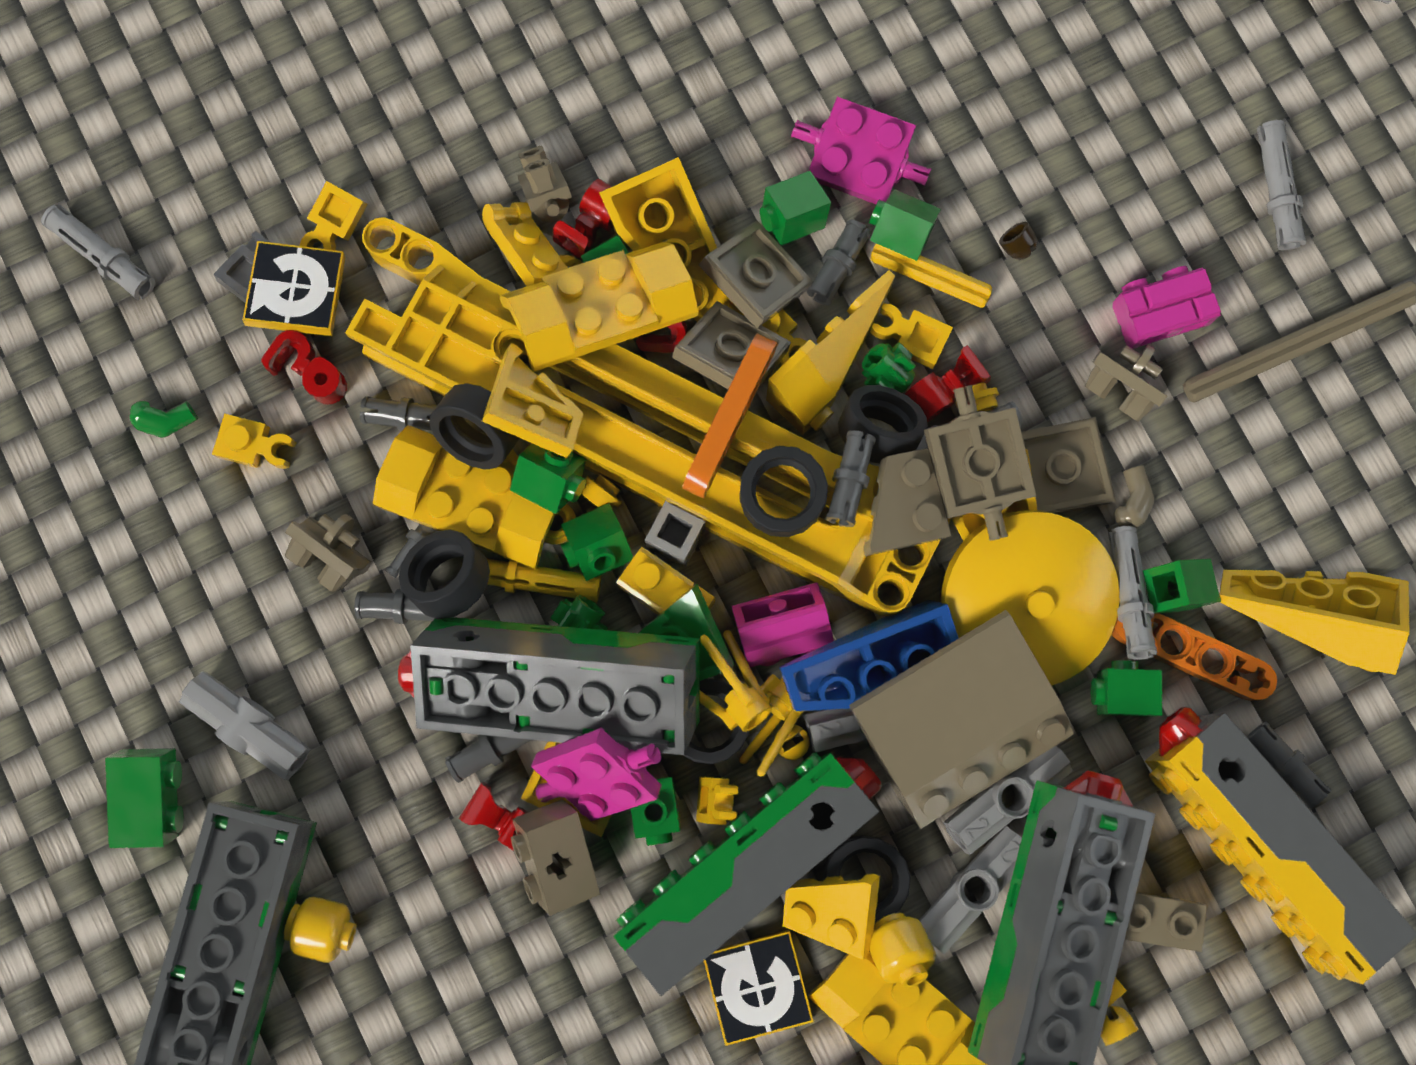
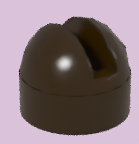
(1019, 241)

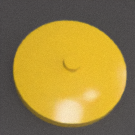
(1048, 579)

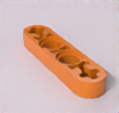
(729, 416)
(1190, 658)

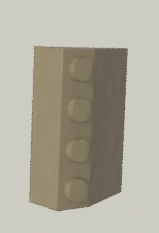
(962, 719)

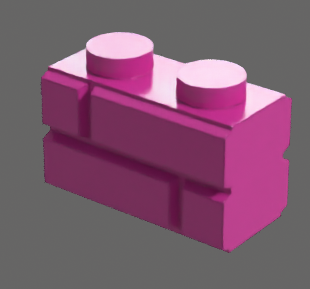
(1165, 307)
(783, 625)

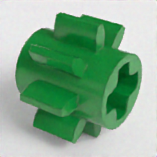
(889, 367)
(579, 614)

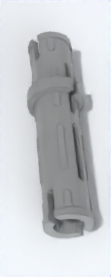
(1283, 195)
(111, 262)
(1134, 608)

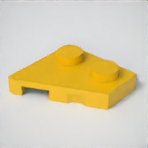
(532, 406)
(834, 912)

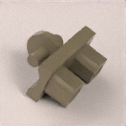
(543, 185)
(1142, 395)
(332, 544)

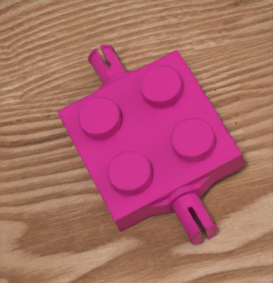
(861, 151)
(597, 774)

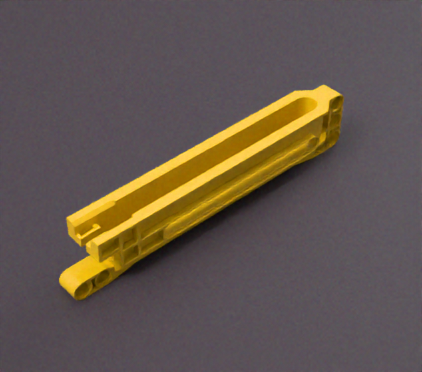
(459, 336)

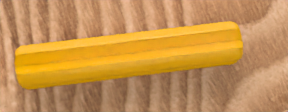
(934, 275)

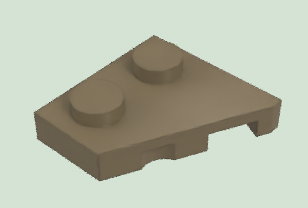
(907, 504)

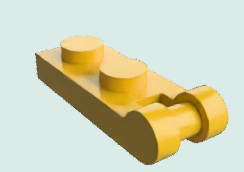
(521, 241)

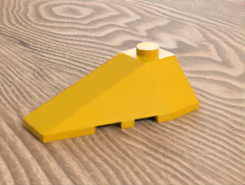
(664, 209)
(815, 373)
(1349, 619)

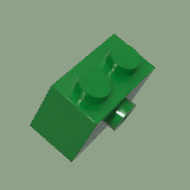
(143, 798)

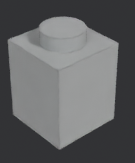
(675, 534)

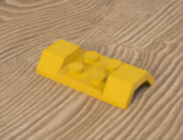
(601, 303)
(446, 494)
(895, 1021)

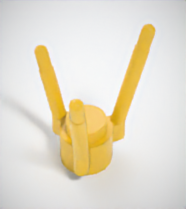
(746, 704)
(781, 709)

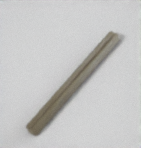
(1300, 342)

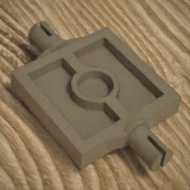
(980, 462)

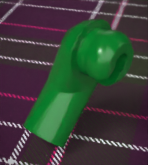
(159, 422)

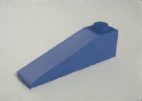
(867, 657)

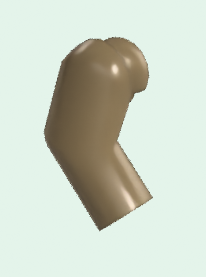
(1140, 499)

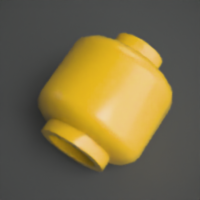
(319, 929)
(901, 950)

